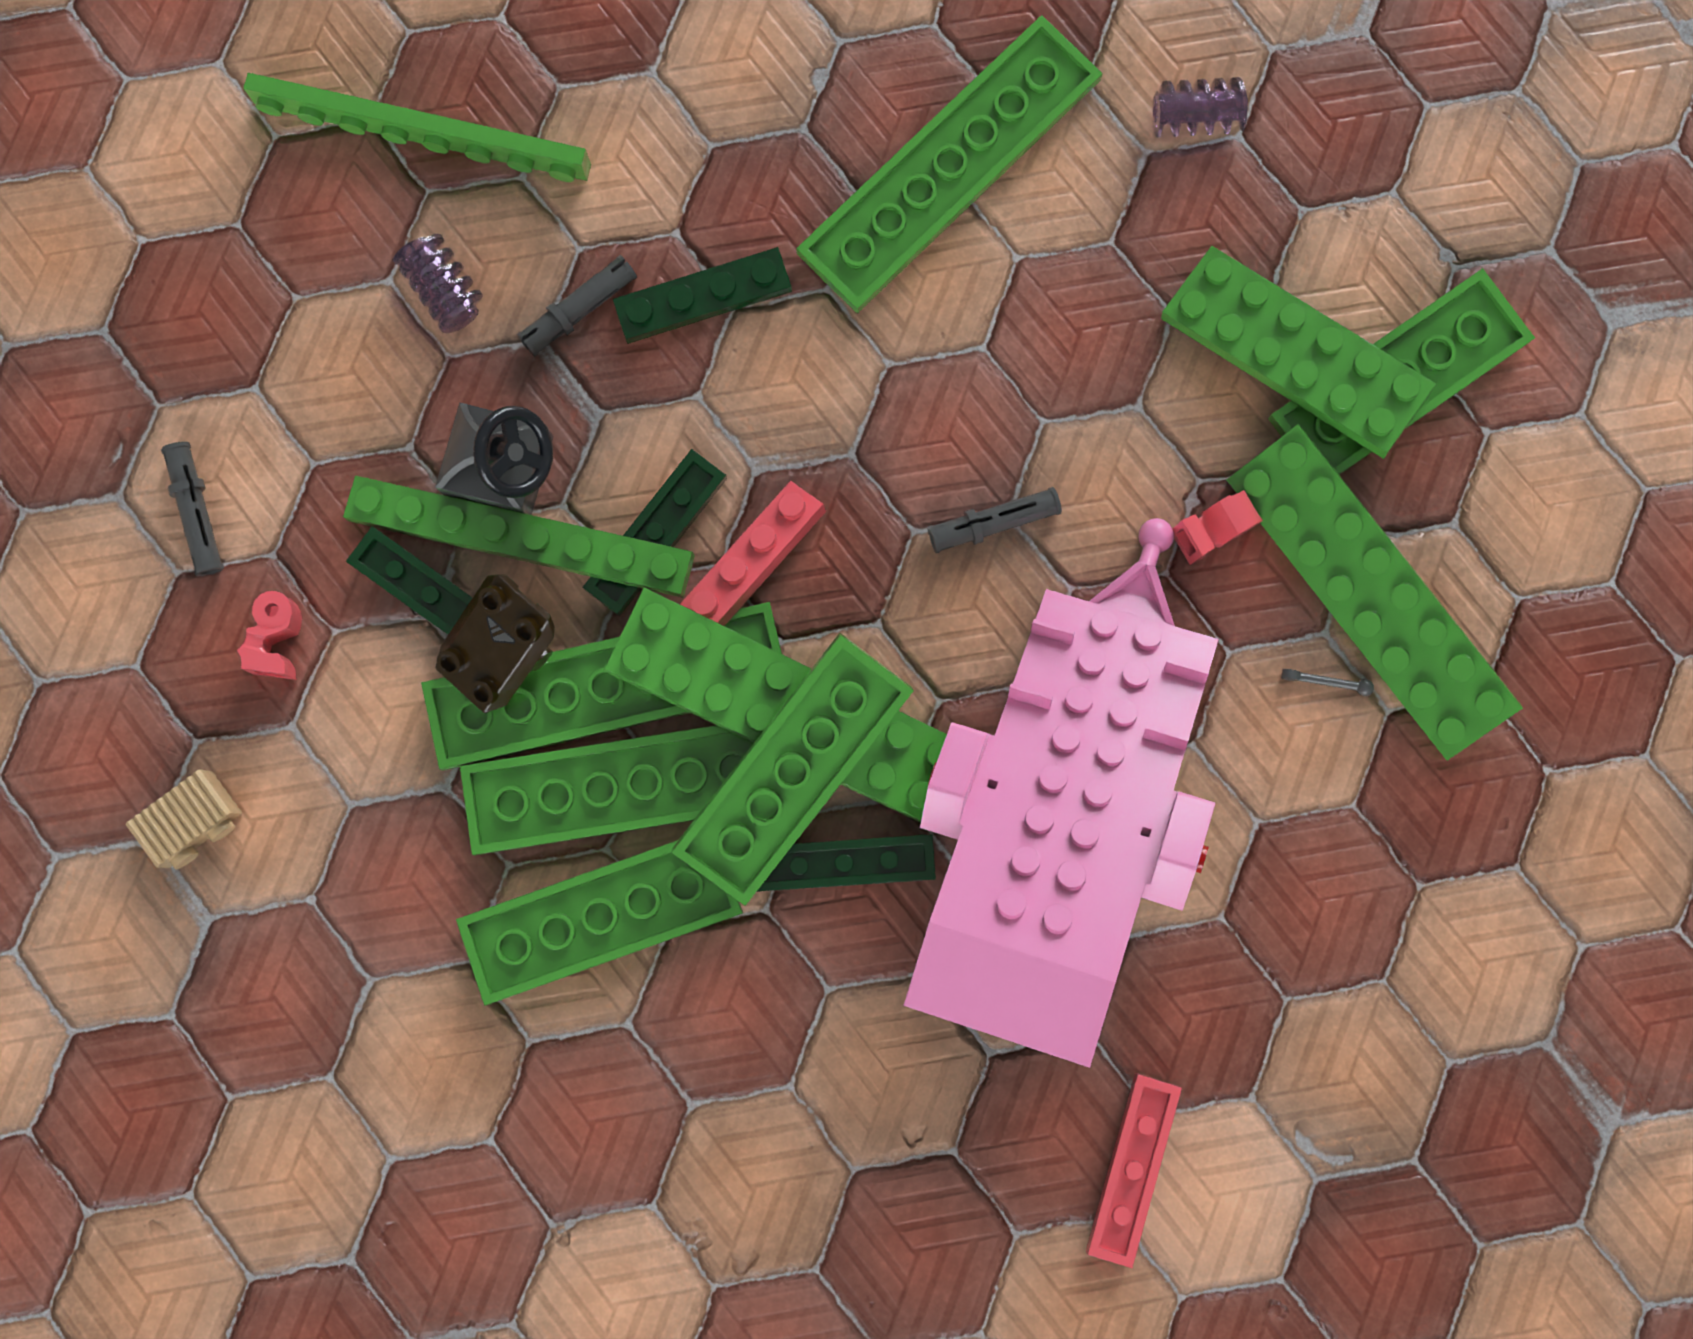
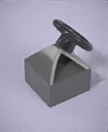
(496, 457)

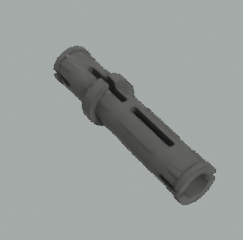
(568, 312)
(188, 493)
(980, 524)

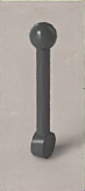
(1363, 687)

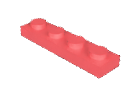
(755, 554)
(1133, 1170)

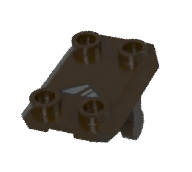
(495, 644)

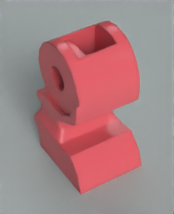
(1216, 526)
(276, 621)

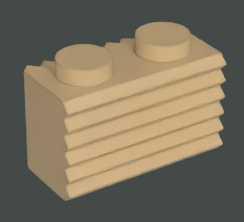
(185, 820)

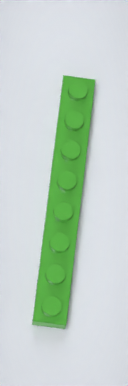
(431, 130)
(519, 536)

